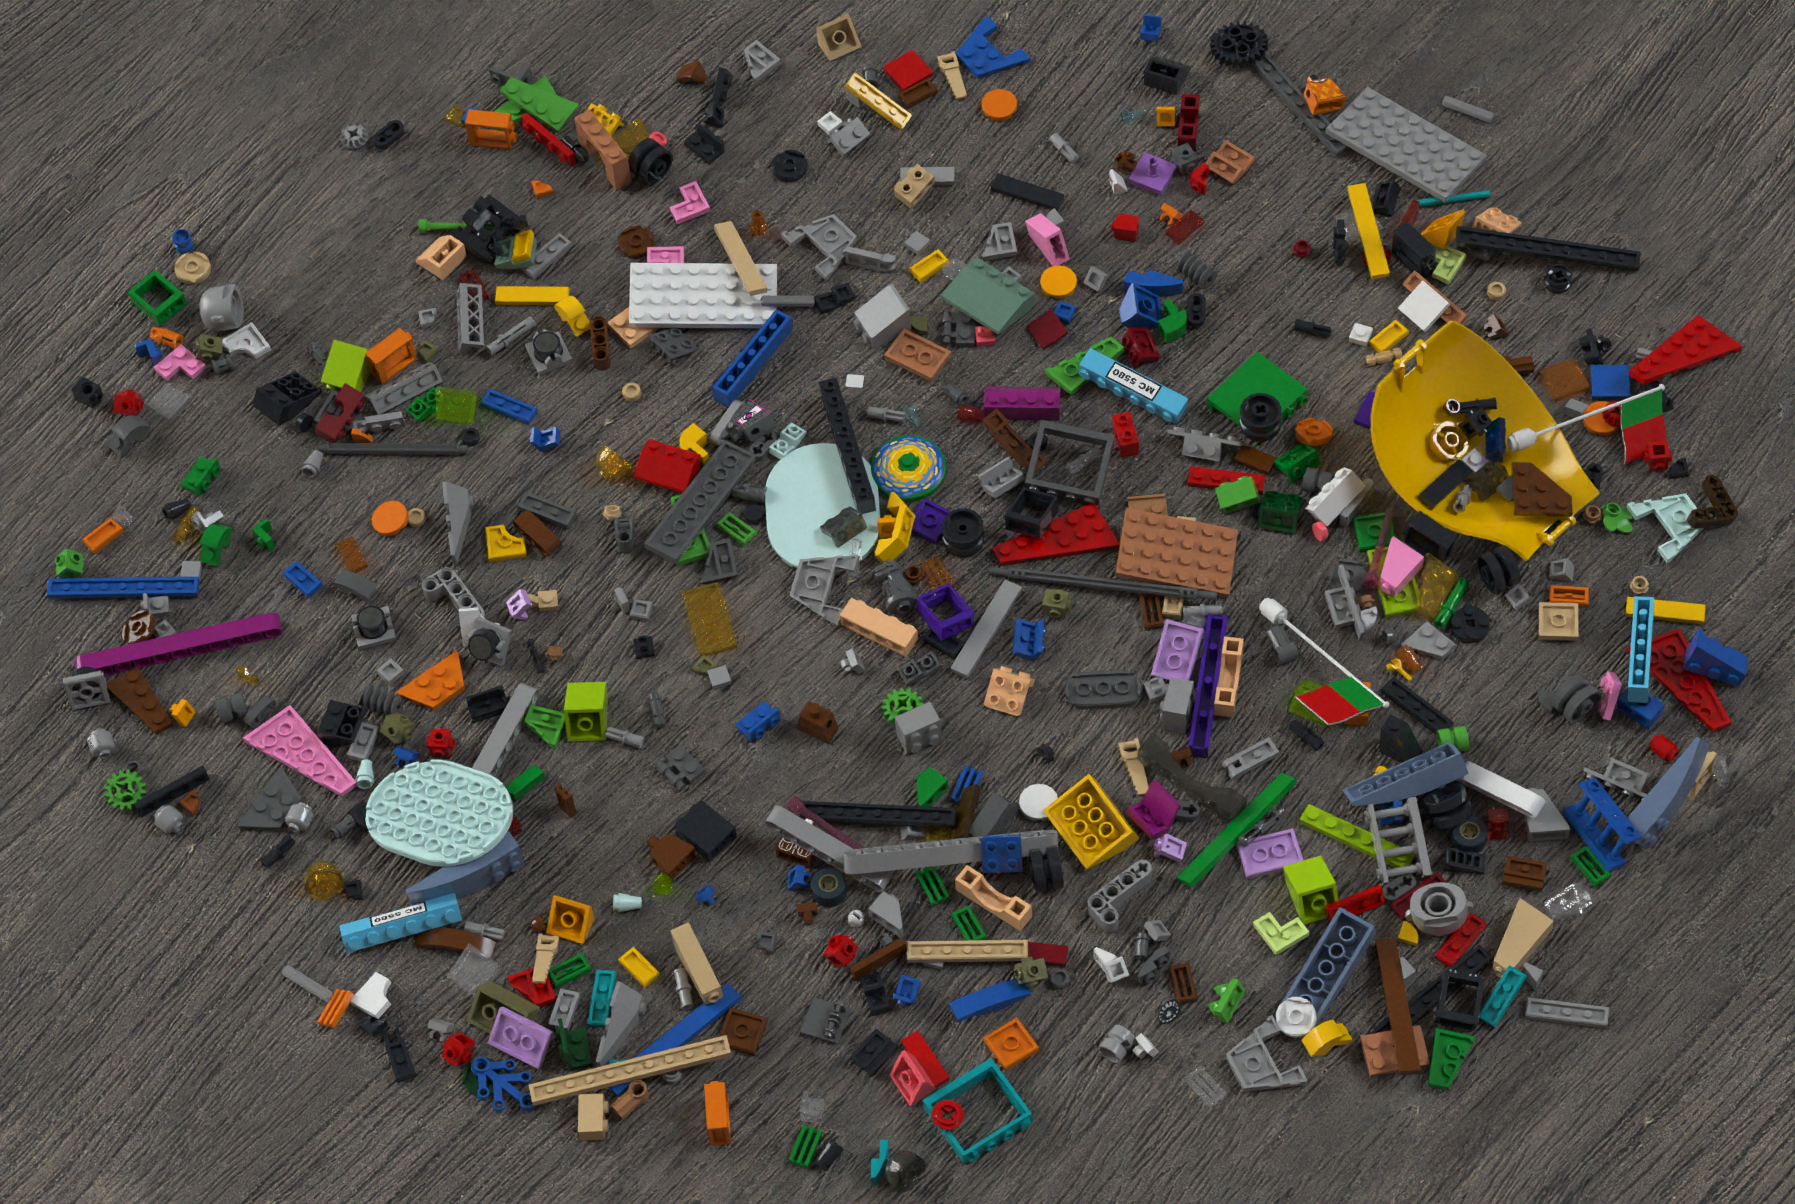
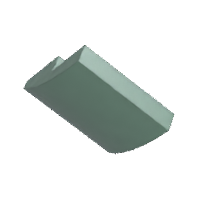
(505, 260)

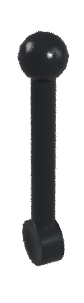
(541, 668)

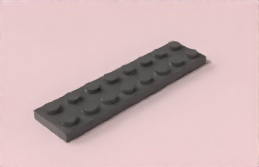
(700, 501)

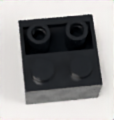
(1165, 74)
(340, 724)

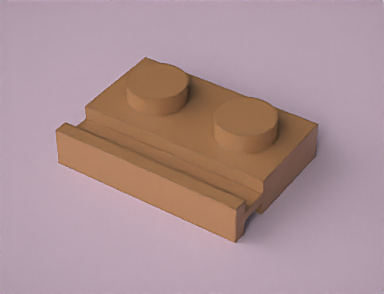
(1149, 503)

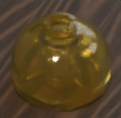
(611, 464)
(323, 880)

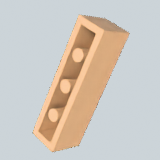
(879, 627)

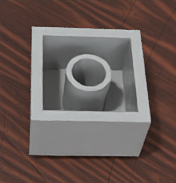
(1177, 705)
(918, 728)

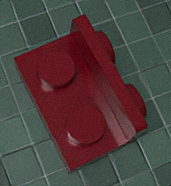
(1140, 346)

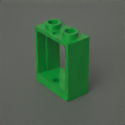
(167, 308)

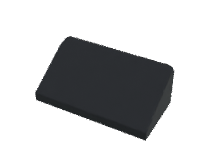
(1386, 198)

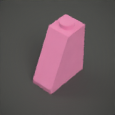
(1048, 239)
(1399, 567)

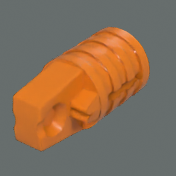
(166, 337)

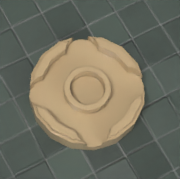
(192, 268)

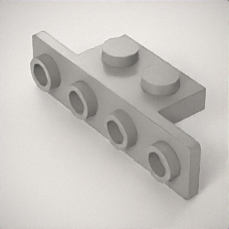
(1203, 445)
(1342, 605)
(1623, 776)

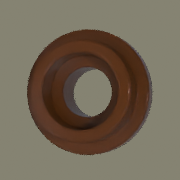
(913, 569)

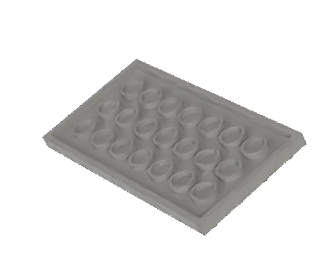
(1406, 144)

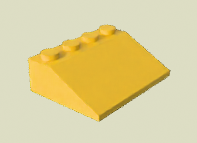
(1090, 823)

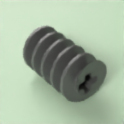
(1196, 270)
(381, 702)

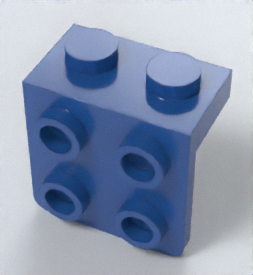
(1001, 854)

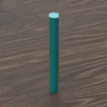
(1455, 198)

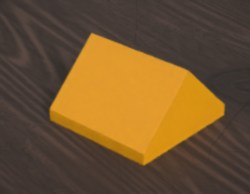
(1443, 229)
(570, 919)

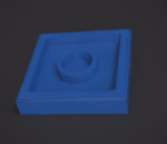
(1610, 382)

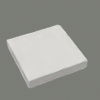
(1424, 306)

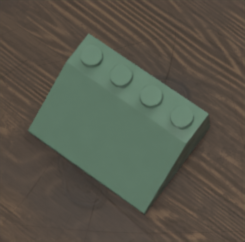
(988, 296)

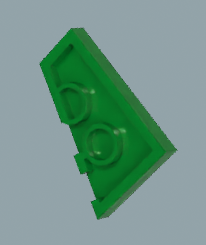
(1447, 1056)

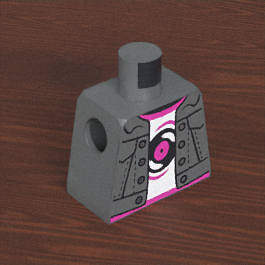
(751, 422)

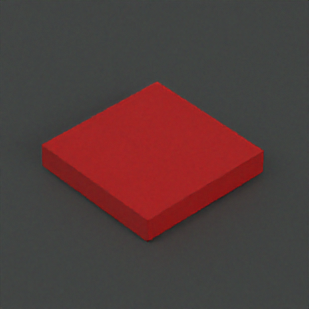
(908, 70)

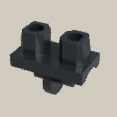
(1596, 345)

